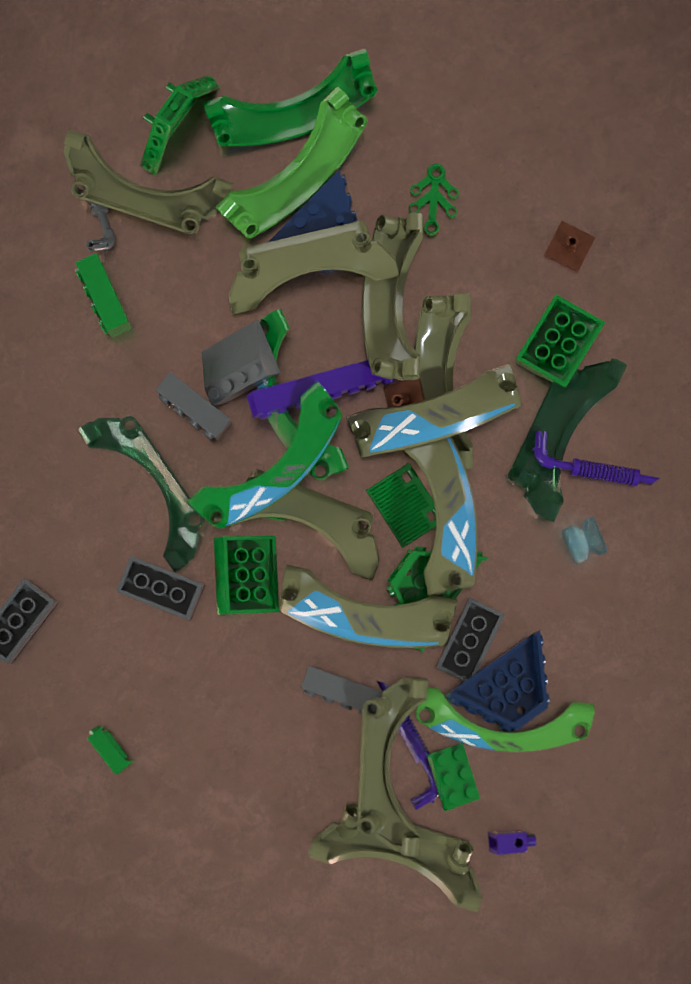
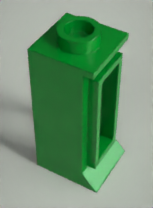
(109, 749)

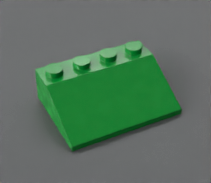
(559, 341)
(246, 575)

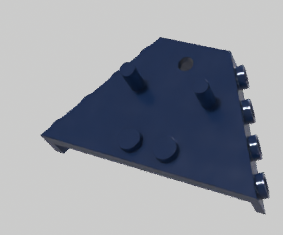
(324, 210)
(506, 684)

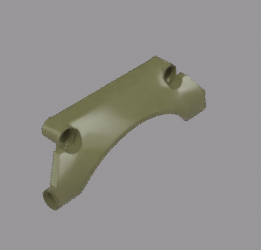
(114, 191)
(334, 248)
(333, 519)
(376, 793)
(439, 858)

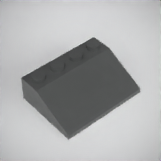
(238, 364)

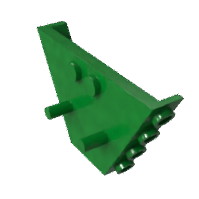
(170, 116)
(413, 586)

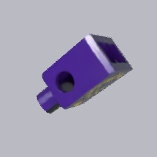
(503, 842)

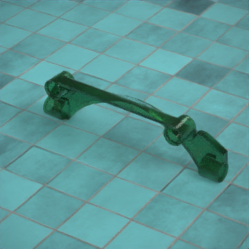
(559, 417)
(135, 444)

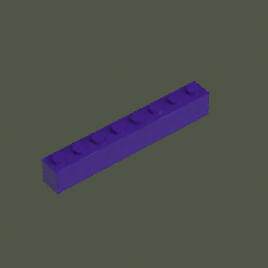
(335, 382)

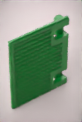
(404, 505)

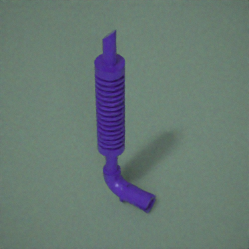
(589, 469)
(420, 755)

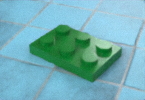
(453, 776)

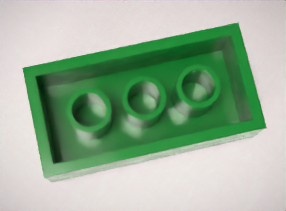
(101, 291)

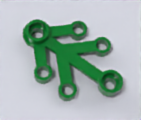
(434, 196)

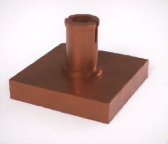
(569, 246)
(404, 393)

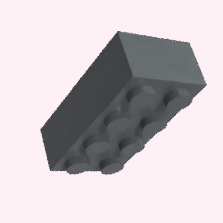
(197, 409)
(160, 588)
(22, 617)
(470, 640)
(338, 689)

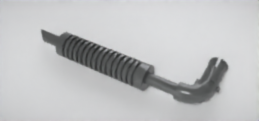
(108, 234)

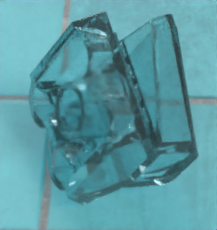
(584, 540)

